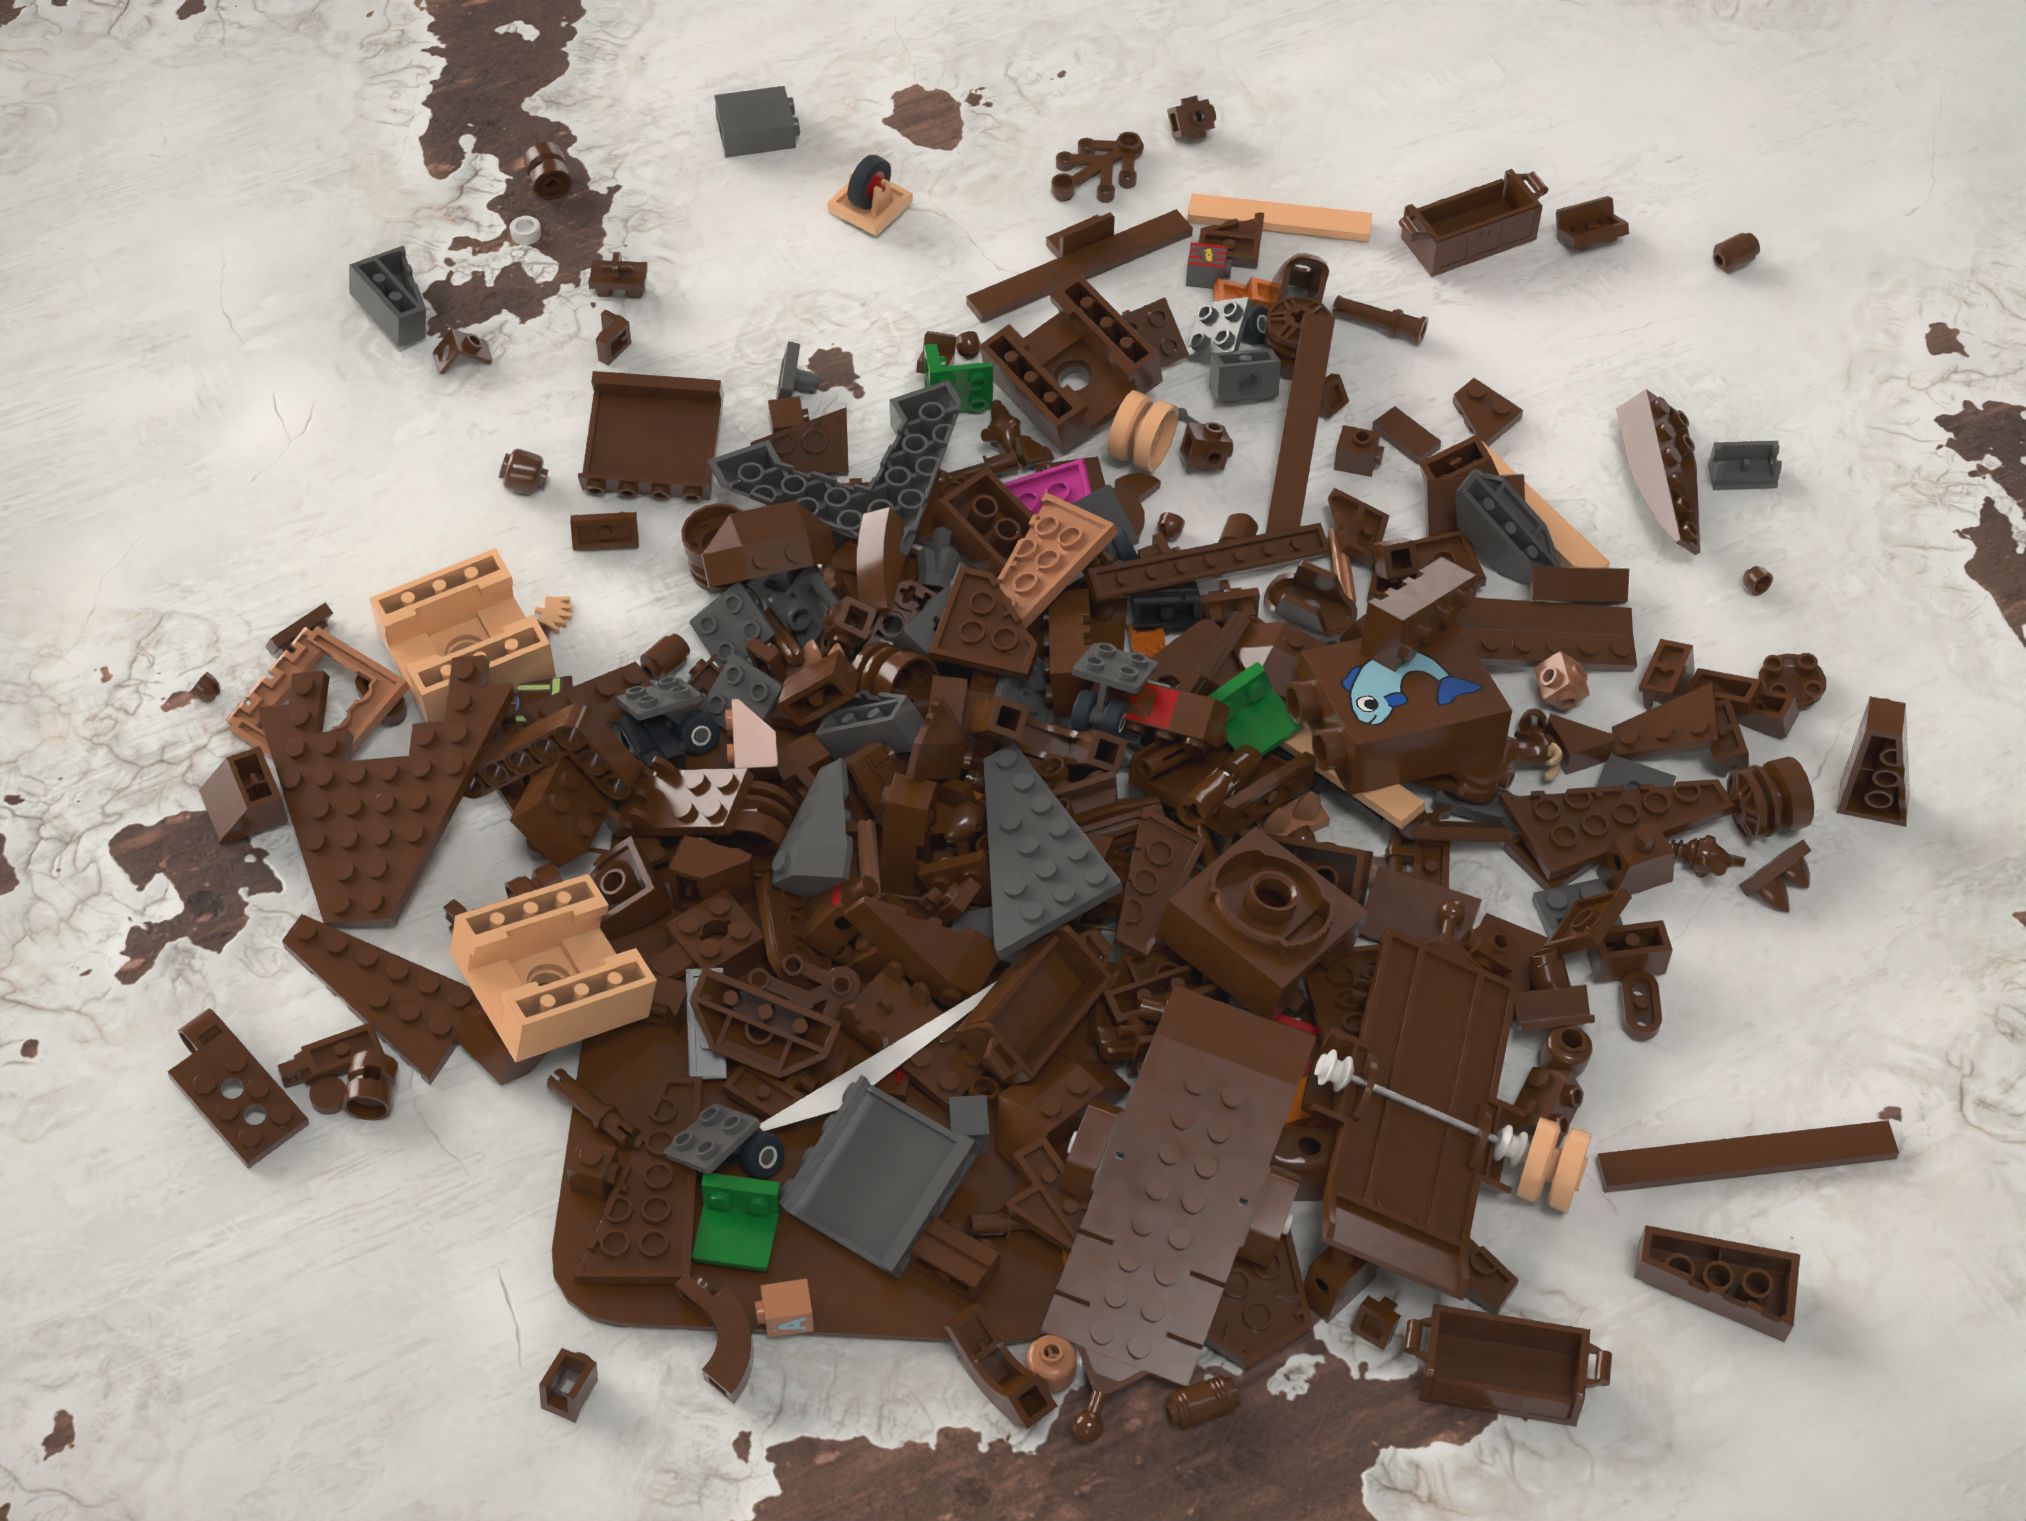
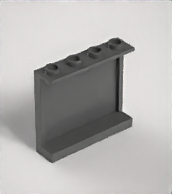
(878, 1176)

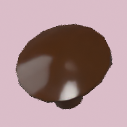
(1794, 676)

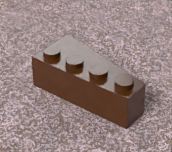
(1415, 612)
(1878, 766)

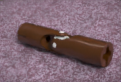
(1219, 785)

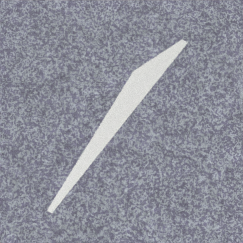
(829, 1097)

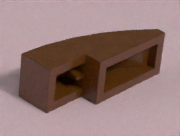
(879, 559)
(1579, 583)
(1753, 706)

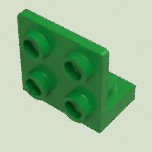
(970, 381)
(1256, 713)
(737, 1222)

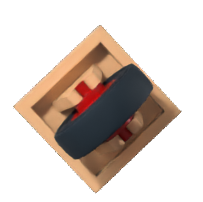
(870, 197)

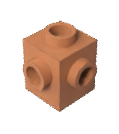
(1561, 681)

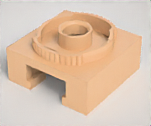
(456, 615)
(555, 941)

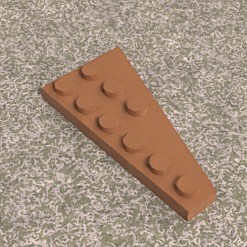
(1052, 555)

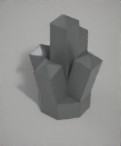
(938, 561)

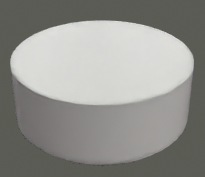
(525, 230)

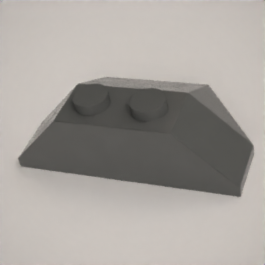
(1503, 526)

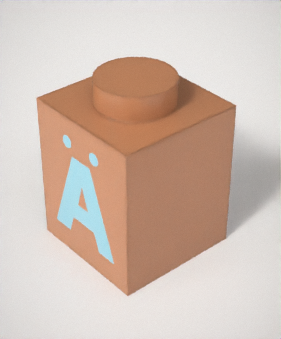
(785, 1308)

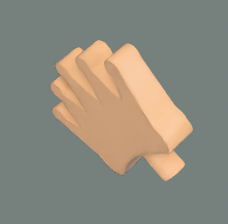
(555, 613)

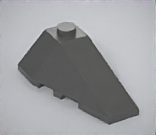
(816, 846)

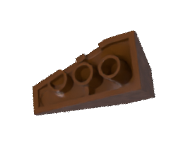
(630, 888)

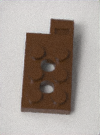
(221, 1061)

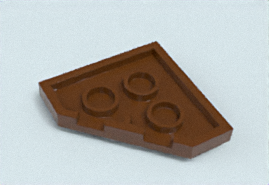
(983, 629)

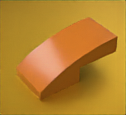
(1256, 290)
(1145, 641)

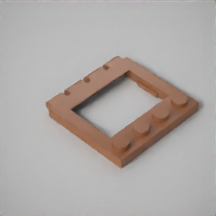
(309, 648)

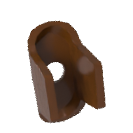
(1311, 278)
(1291, 591)
(1309, 1154)

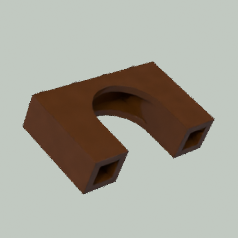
(1006, 721)

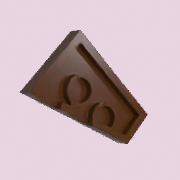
(815, 444)

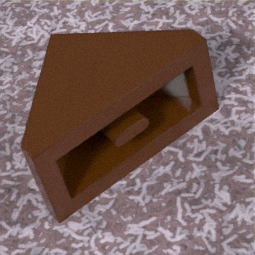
(1580, 743)

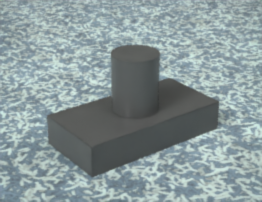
(791, 377)

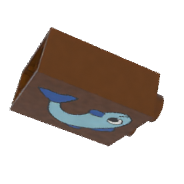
(1400, 724)

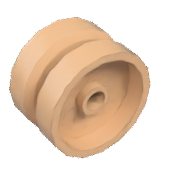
(1142, 431)
(1554, 1165)

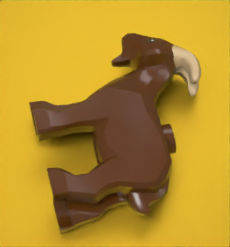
(1485, 781)

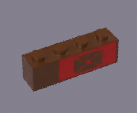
(1173, 714)

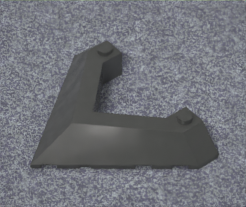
(904, 481)

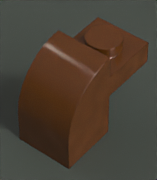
(800, 765)

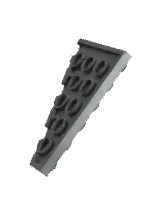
(1038, 856)

